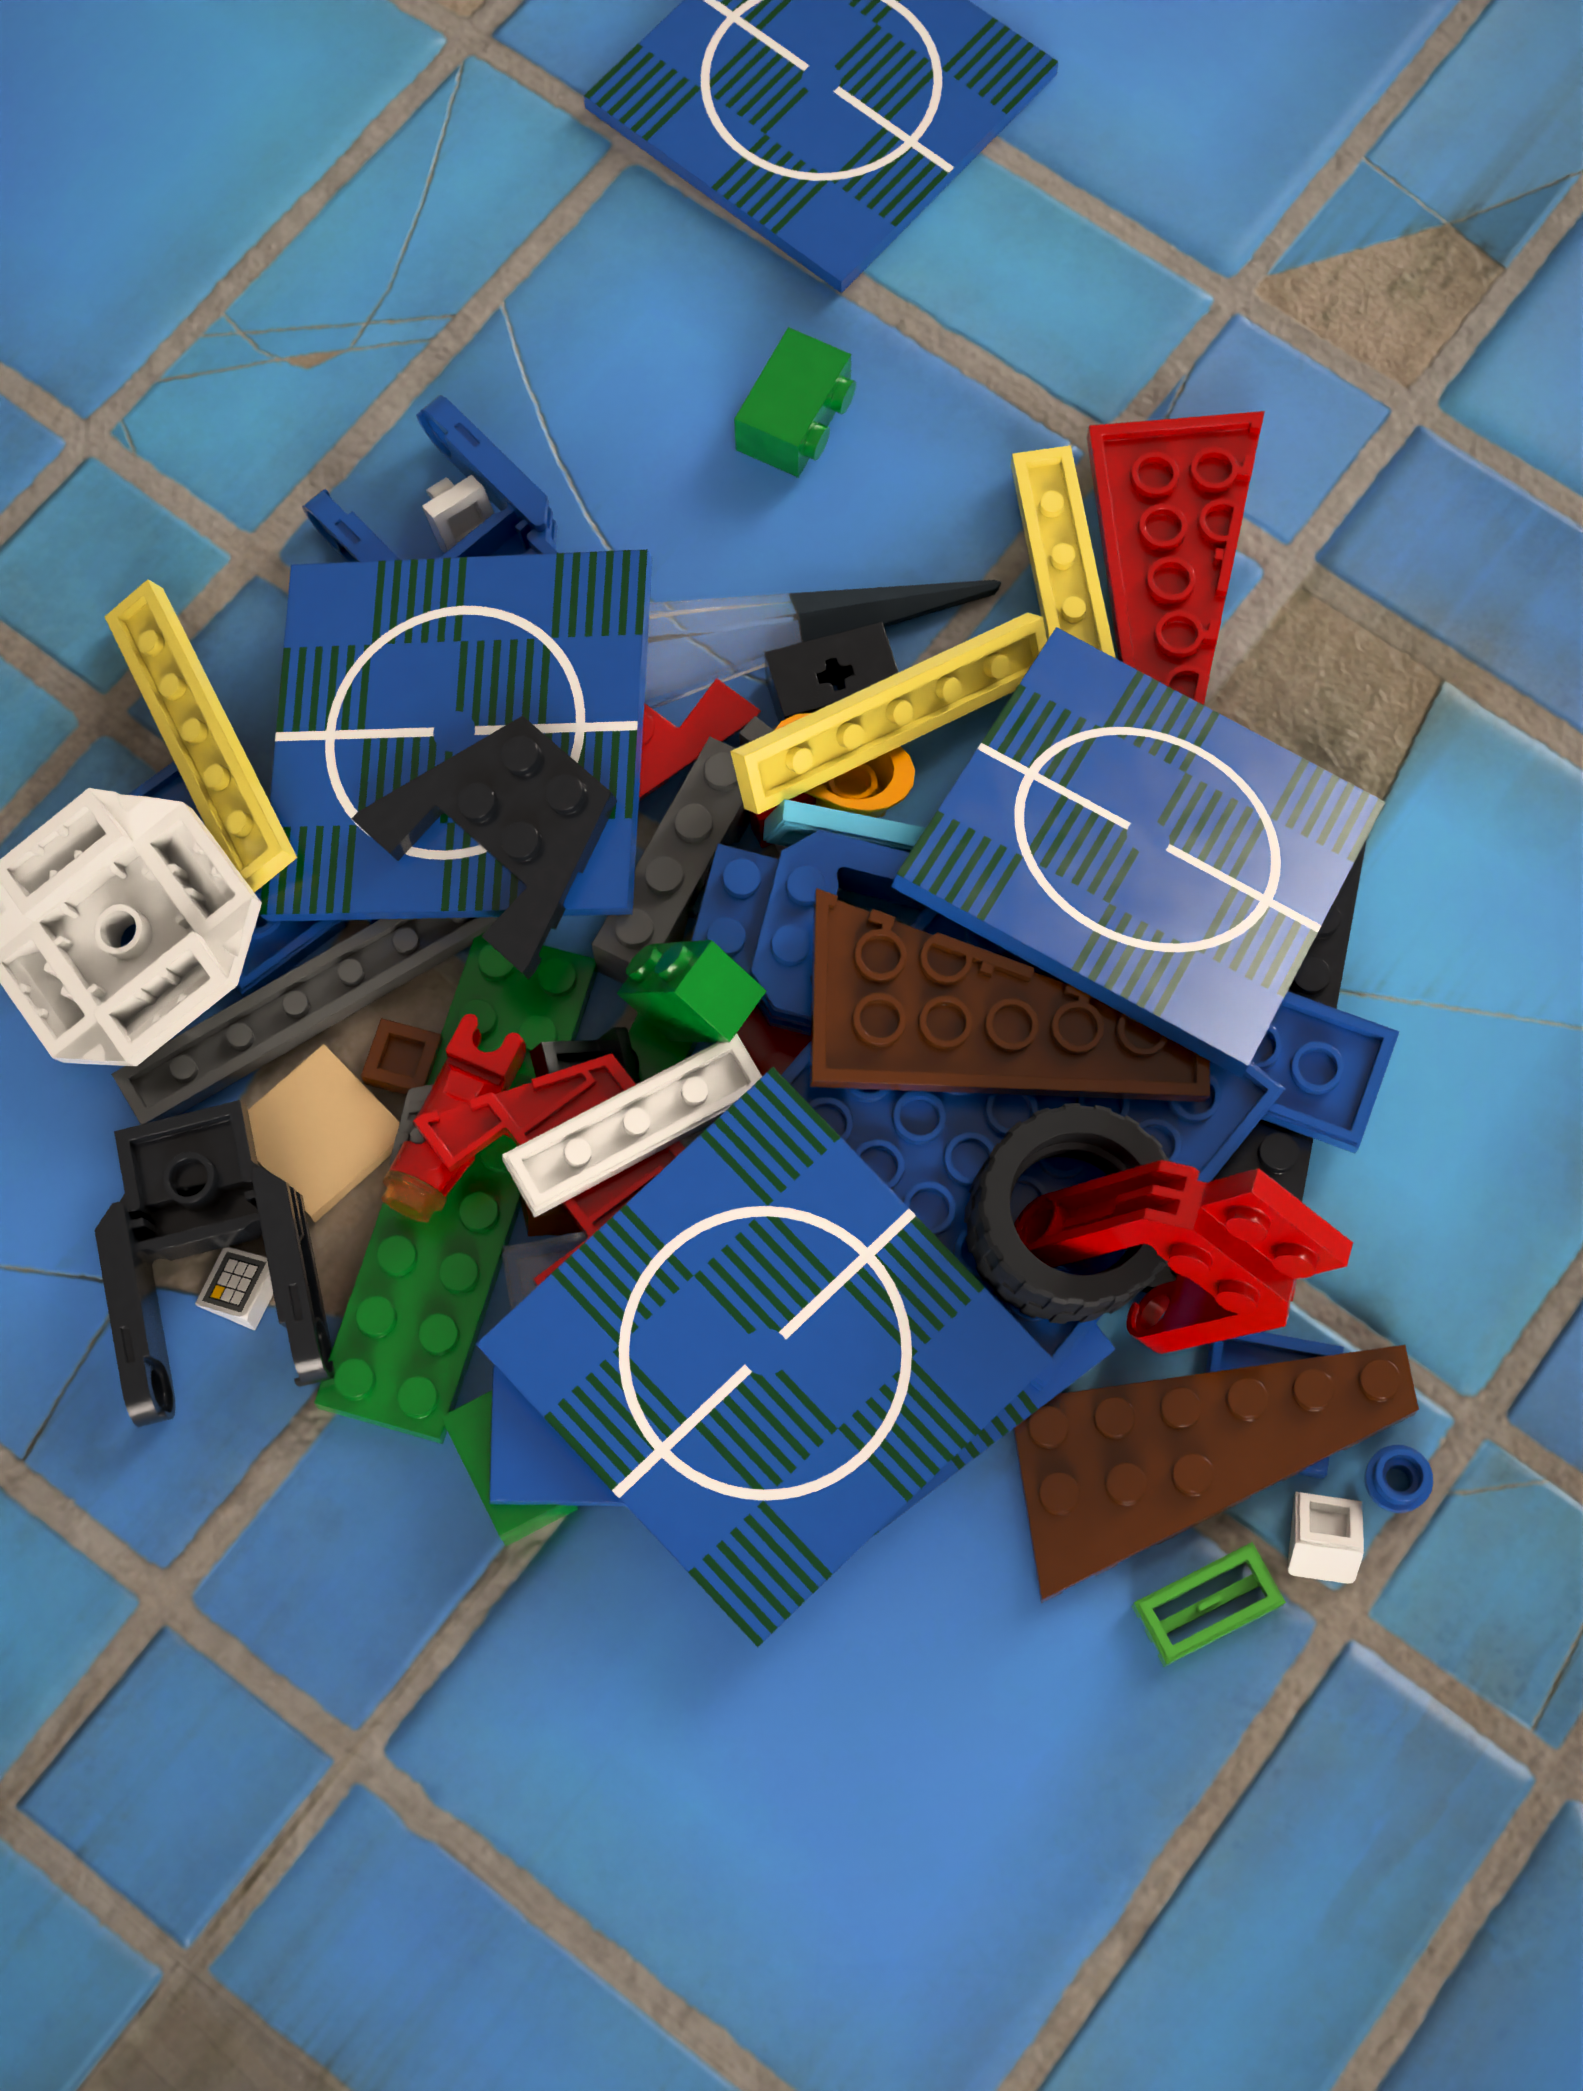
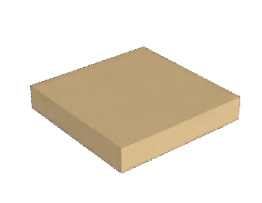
(321, 1131)

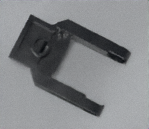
(188, 1192)

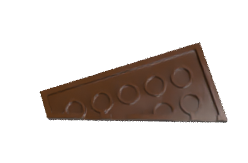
(956, 1018)
(1158, 1456)

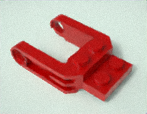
(1228, 1239)

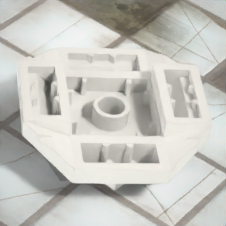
(77, 891)

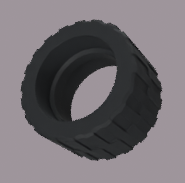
(1002, 1258)

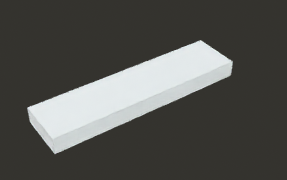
(630, 1126)

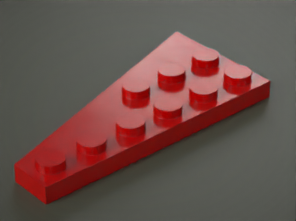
(1170, 535)

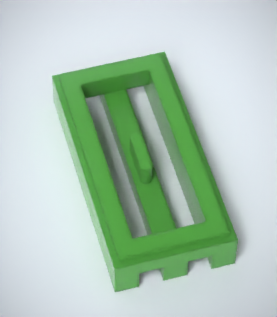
(1158, 1630)

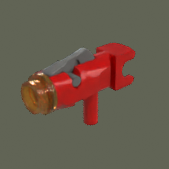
(416, 1175)

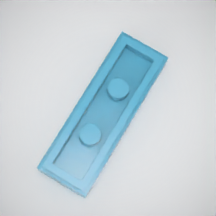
(796, 820)

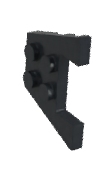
(520, 805)

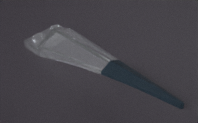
(728, 636)

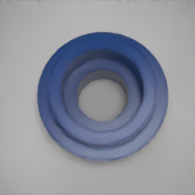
(1415, 1468)

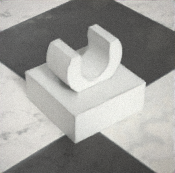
(456, 509)

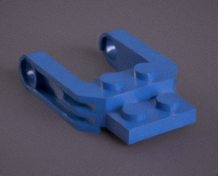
(519, 529)
(765, 910)

